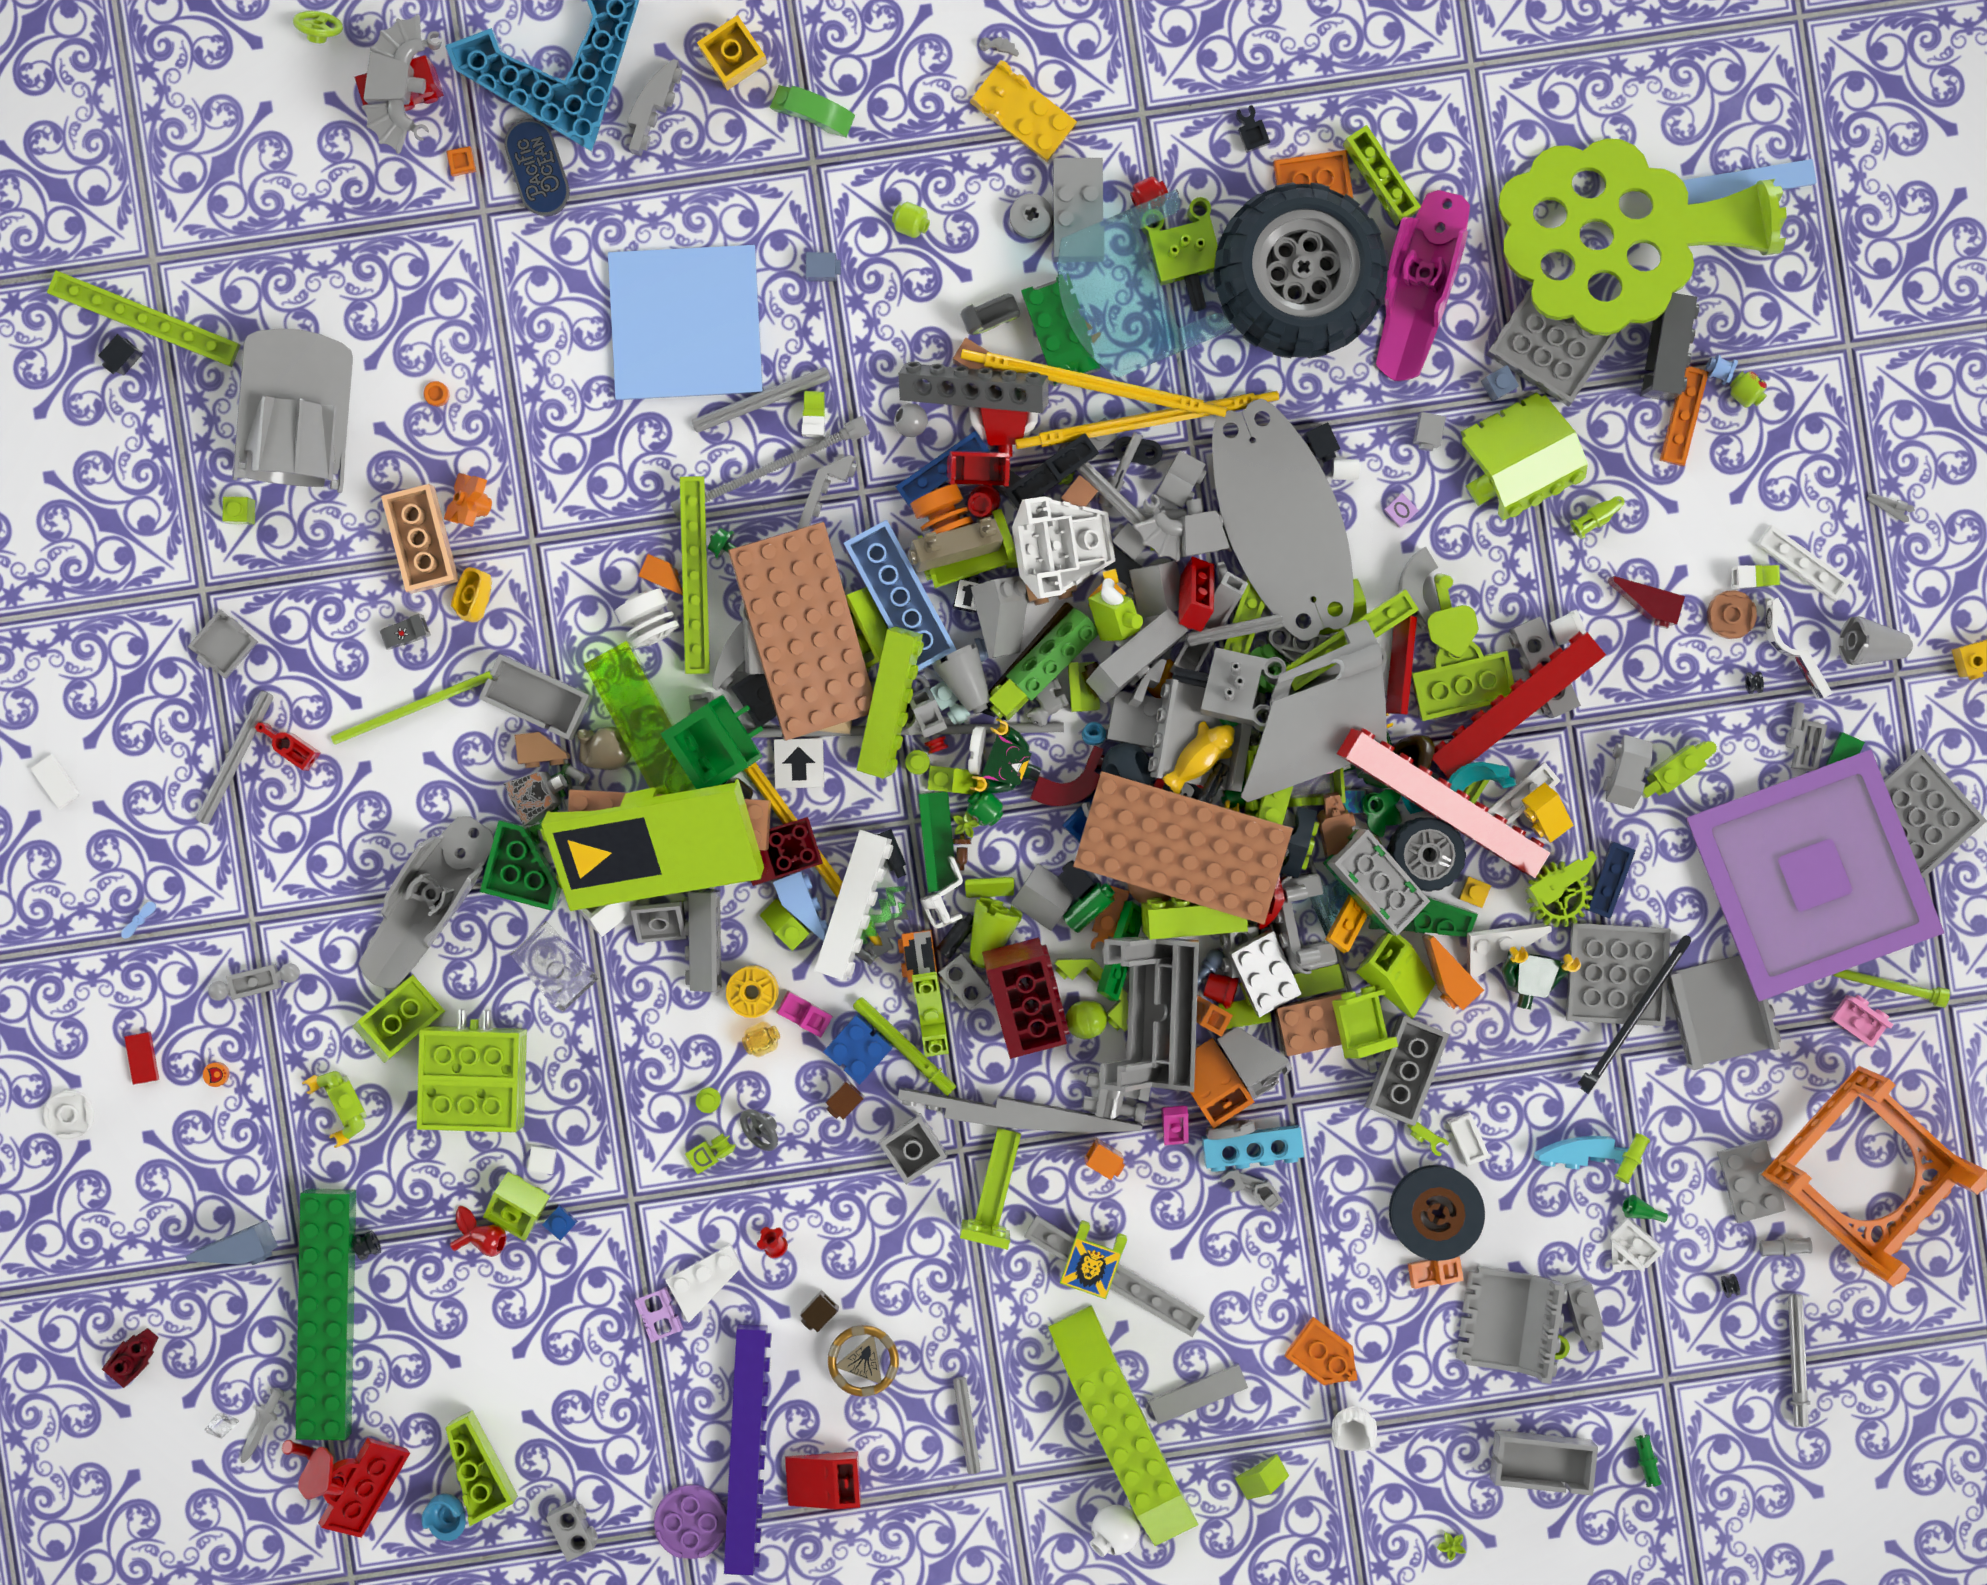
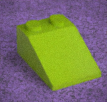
(398, 1018)

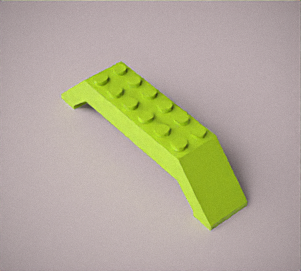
(1121, 1426)

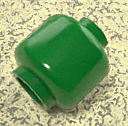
(985, 808)

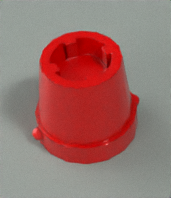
(984, 500)
(1221, 989)

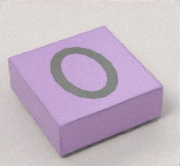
(1401, 510)

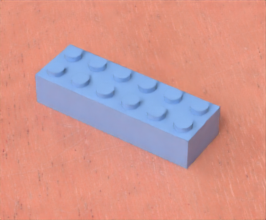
(899, 590)

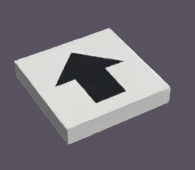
(799, 763)

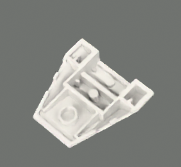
(1060, 544)

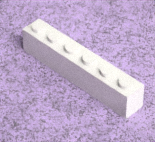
(853, 905)

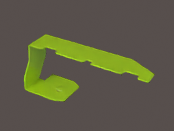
(1553, 886)

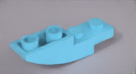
(1577, 1150)

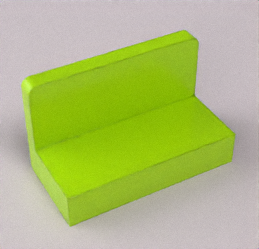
(1080, 697)

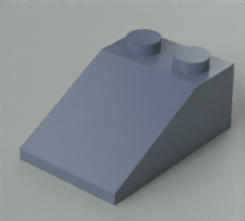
(244, 1246)

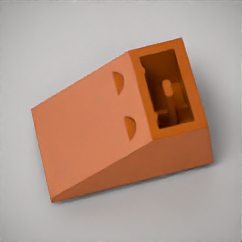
(1217, 1085)

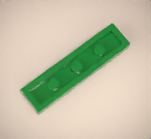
(1115, 974)

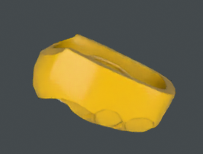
(472, 594)

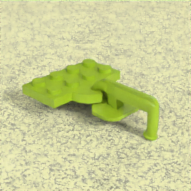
(1463, 680)

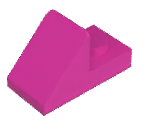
(1175, 1125)

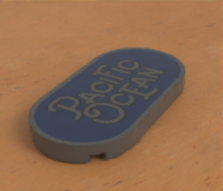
(537, 167)

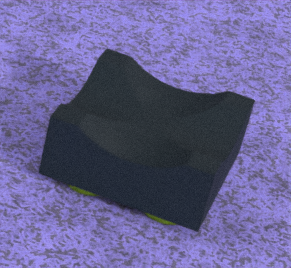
(1300, 842)

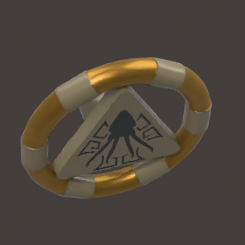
(863, 1361)

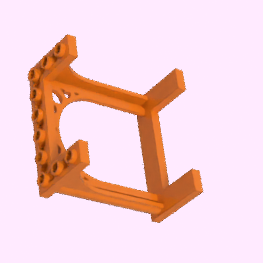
(1950, 1169)

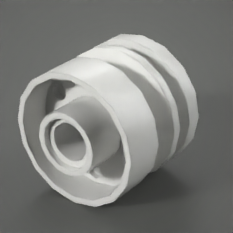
(645, 615)

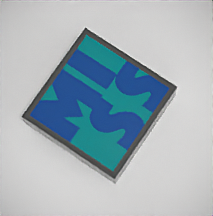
(1354, 800)

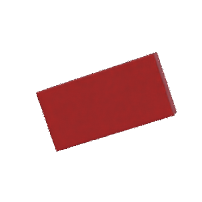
(141, 1058)

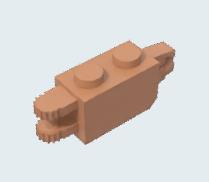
(1334, 824)

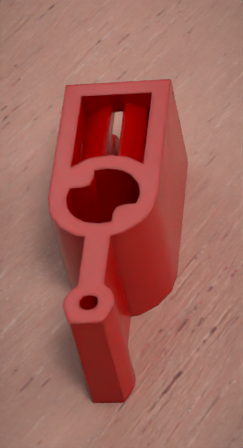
(299, 751)

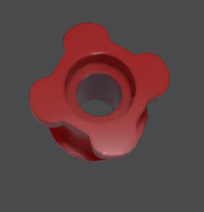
(772, 1242)

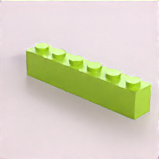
(890, 702)

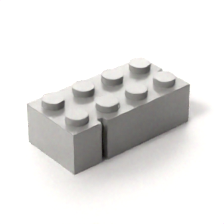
(536, 697)
(1543, 1462)

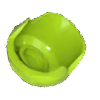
(1086, 1019)

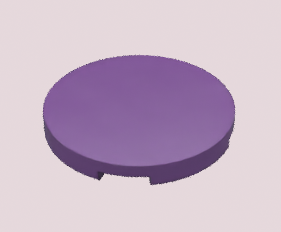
(690, 1522)

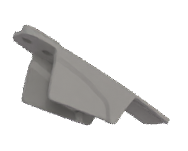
(425, 900)

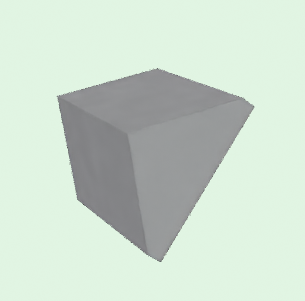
(1156, 588)
(1043, 897)
(659, 921)

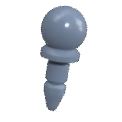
(1212, 962)

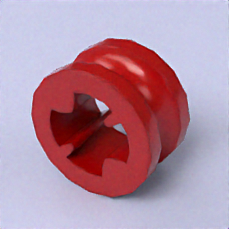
(936, 745)

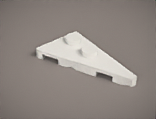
(1491, 947)

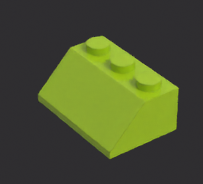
(868, 626)

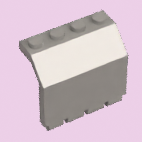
(1512, 1322)

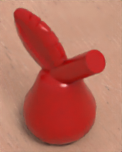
(488, 1239)

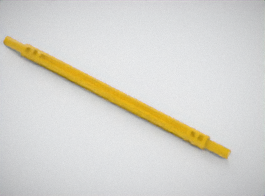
(1095, 383)
(1137, 421)
(786, 816)

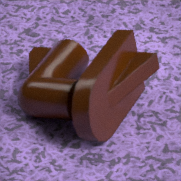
(962, 852)

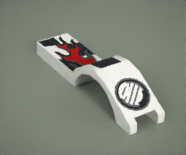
(1802, 658)

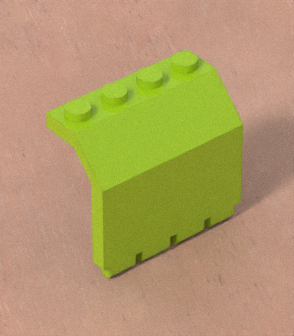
(1526, 453)

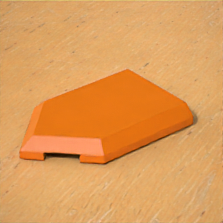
(1323, 1354)

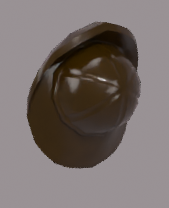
(1418, 748)

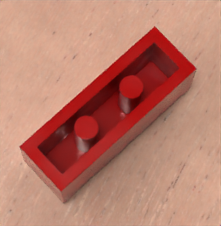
(1196, 594)

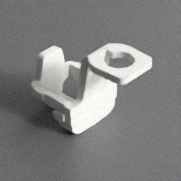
(935, 900)

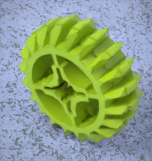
(1562, 904)

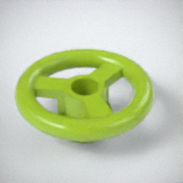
(316, 29)

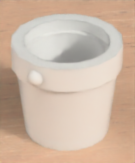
(1566, 627)

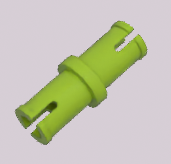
(1632, 1158)

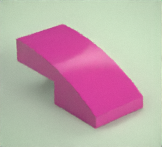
(804, 1014)

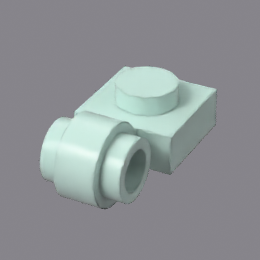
(946, 698)

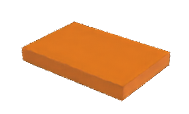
(1323, 168)

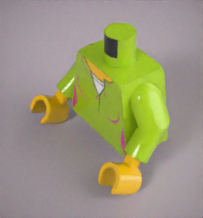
(344, 1101)

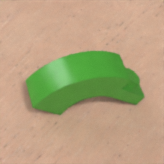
(814, 109)

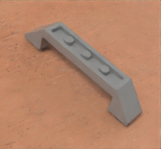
(840, 469)

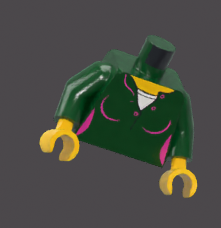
(1006, 762)

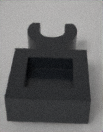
(1252, 133)

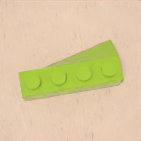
(479, 1470)

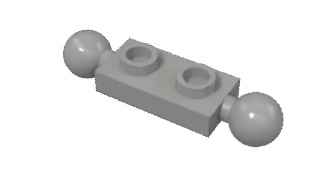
(253, 982)

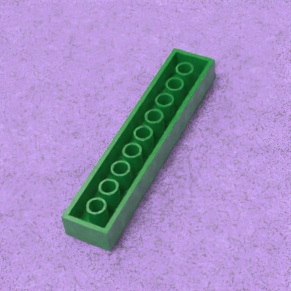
(325, 1314)

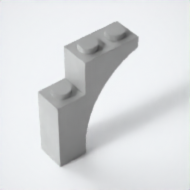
(1225, 599)

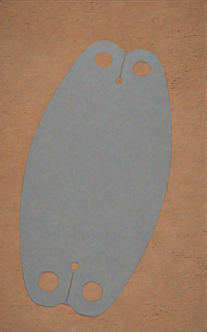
(1282, 519)

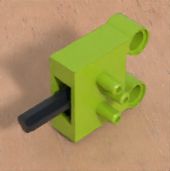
(1185, 251)

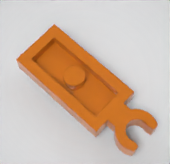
(1106, 922)

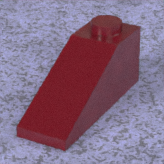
(1651, 602)

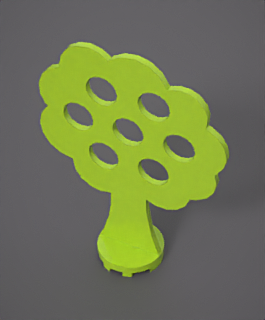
(1739, 220)

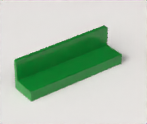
(937, 839)

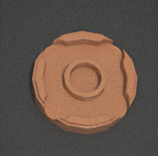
(1731, 614)

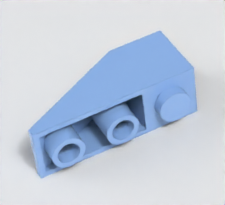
(797, 899)

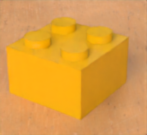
(732, 52)

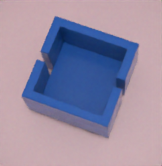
(858, 1049)

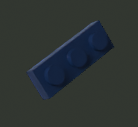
(1611, 879)

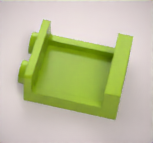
(1362, 1023)

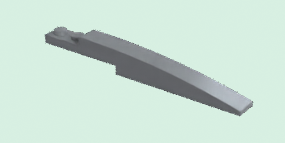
(1016, 1113)

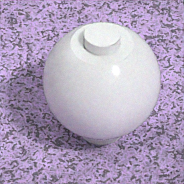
(1115, 1530)

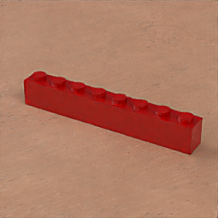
(1519, 704)

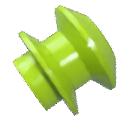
(917, 762)
(708, 1100)
(722, 1146)

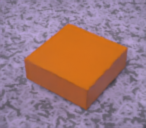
(461, 161)

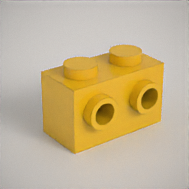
(1971, 659)
(1546, 813)

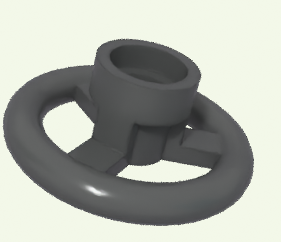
(763, 1126)

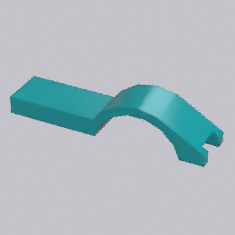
(1469, 774)

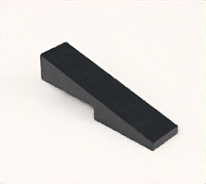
(1052, 471)

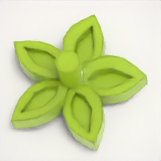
(965, 824)
(1452, 1545)

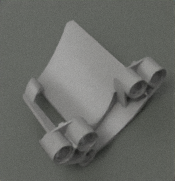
(1312, 724)

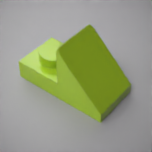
(951, 780)

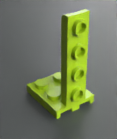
(986, 1226)

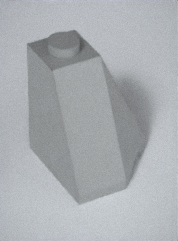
(1253, 1061)

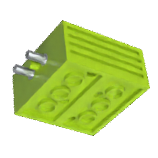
(471, 1077)

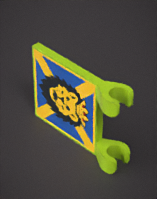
(1092, 1265)

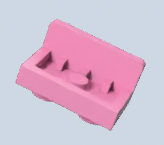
(1861, 1020)

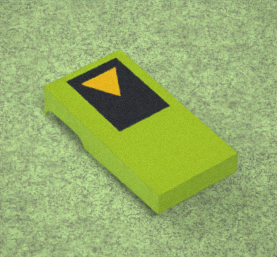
(653, 846)

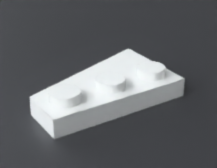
(703, 1280)

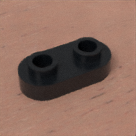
(1139, 456)

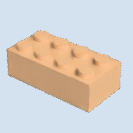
(420, 538)

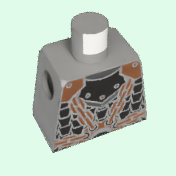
(535, 795)

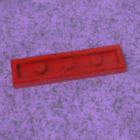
(1401, 666)

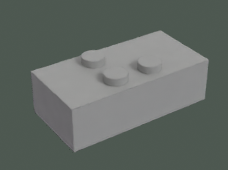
(1076, 196)
(1136, 656)
(1131, 723)
(1407, 1071)

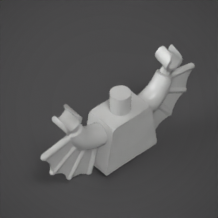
(392, 81)
(1187, 535)

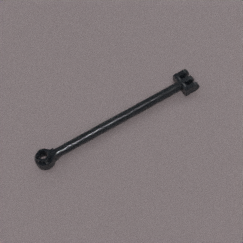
(1588, 1081)

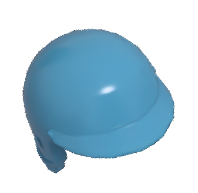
(444, 1517)

